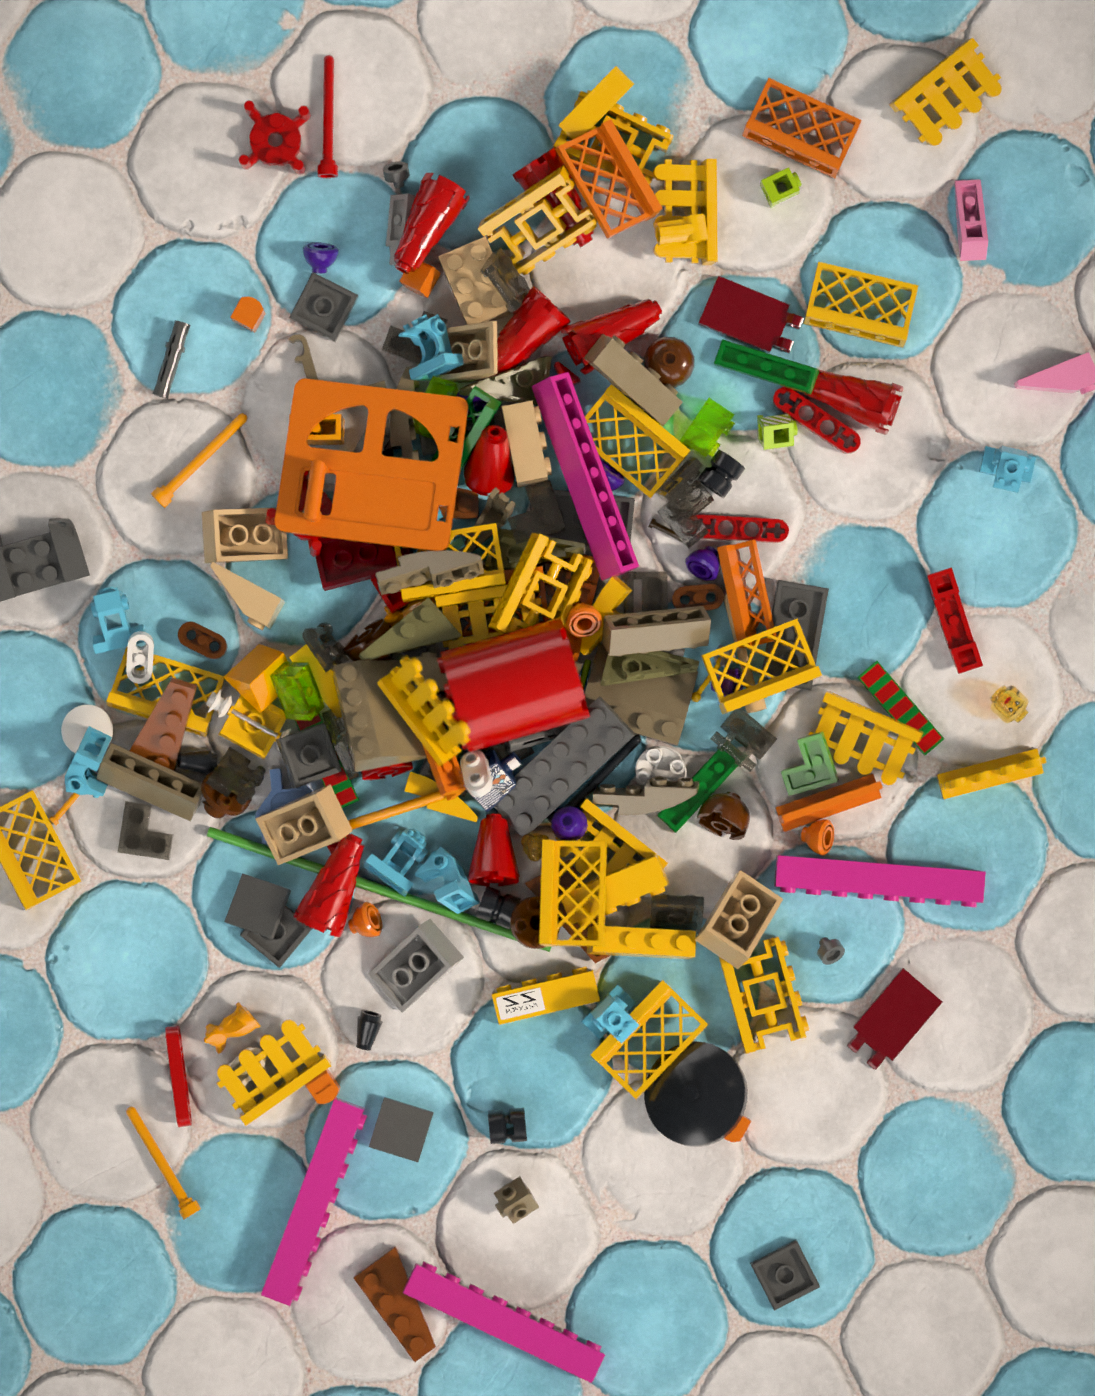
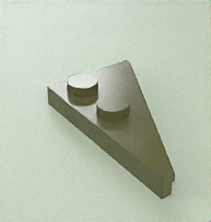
(515, 383)
(512, 552)
(419, 628)
(645, 666)

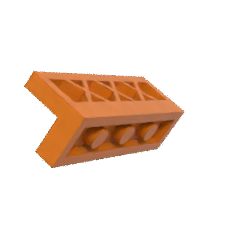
(738, 591)
(447, 776)

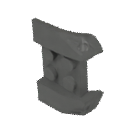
(42, 560)

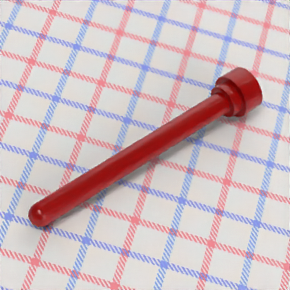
(327, 166)

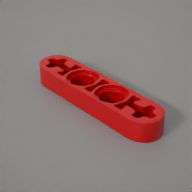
(818, 417)
(738, 528)
(178, 1076)

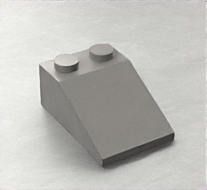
(416, 965)

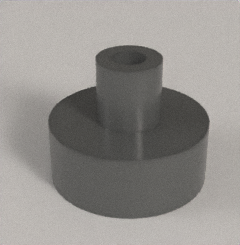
(396, 173)
(830, 950)

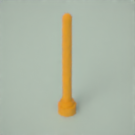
(165, 493)
(396, 809)
(187, 1205)

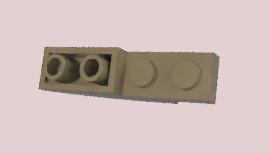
(400, 430)
(438, 566)
(656, 796)

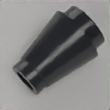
(198, 761)
(367, 1029)

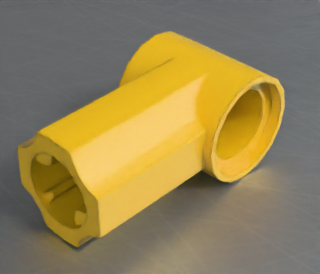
(689, 229)

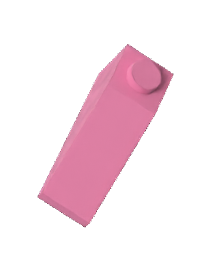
(971, 220)
(1066, 377)

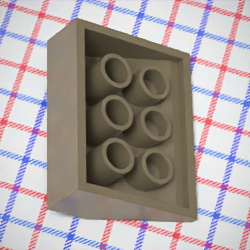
(648, 706)
(371, 722)

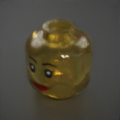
(1009, 704)

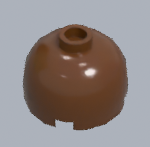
(671, 360)
(372, 633)
(725, 814)

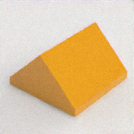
(253, 678)

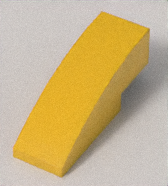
(596, 103)
(606, 603)
(323, 679)
(422, 786)

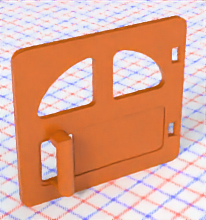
(374, 494)

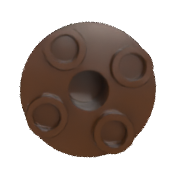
(219, 805)
(526, 922)

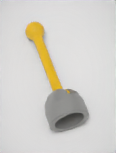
(720, 662)

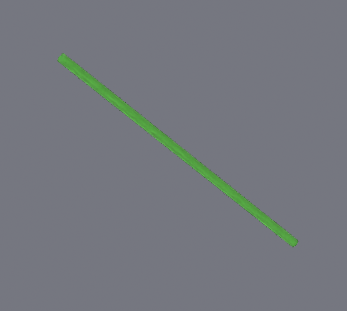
(369, 886)

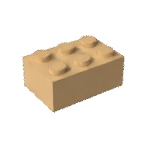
(472, 291)
(526, 443)
(739, 919)

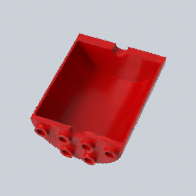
(514, 684)

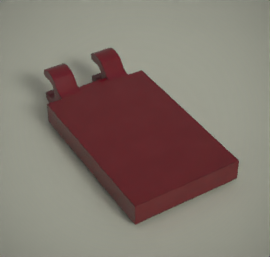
(748, 316)
(353, 561)
(894, 1018)

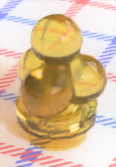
(533, 845)

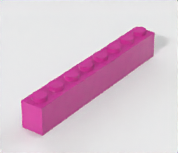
(585, 476)
(879, 879)
(312, 1202)
(503, 1322)

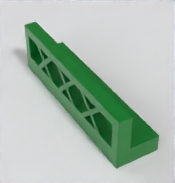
(482, 422)

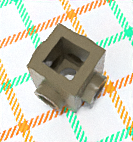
(515, 1200)

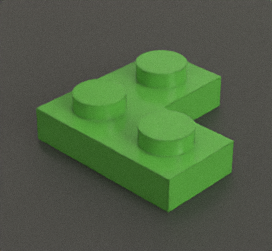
(817, 767)

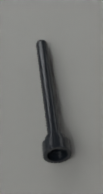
(602, 774)

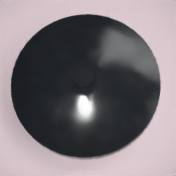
(697, 1095)

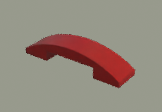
(954, 620)

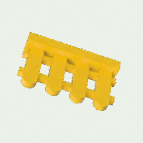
(934, 96)
(704, 199)
(476, 612)
(423, 721)
(877, 738)
(990, 773)
(609, 831)
(265, 1083)

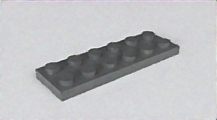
(563, 767)

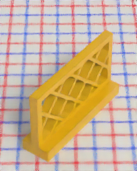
(856, 325)
(645, 424)
(485, 580)
(774, 684)
(143, 708)
(12, 866)
(550, 893)
(641, 1014)

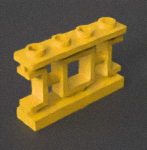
(623, 123)
(527, 206)
(526, 578)
(744, 999)

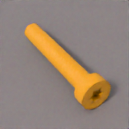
(64, 808)

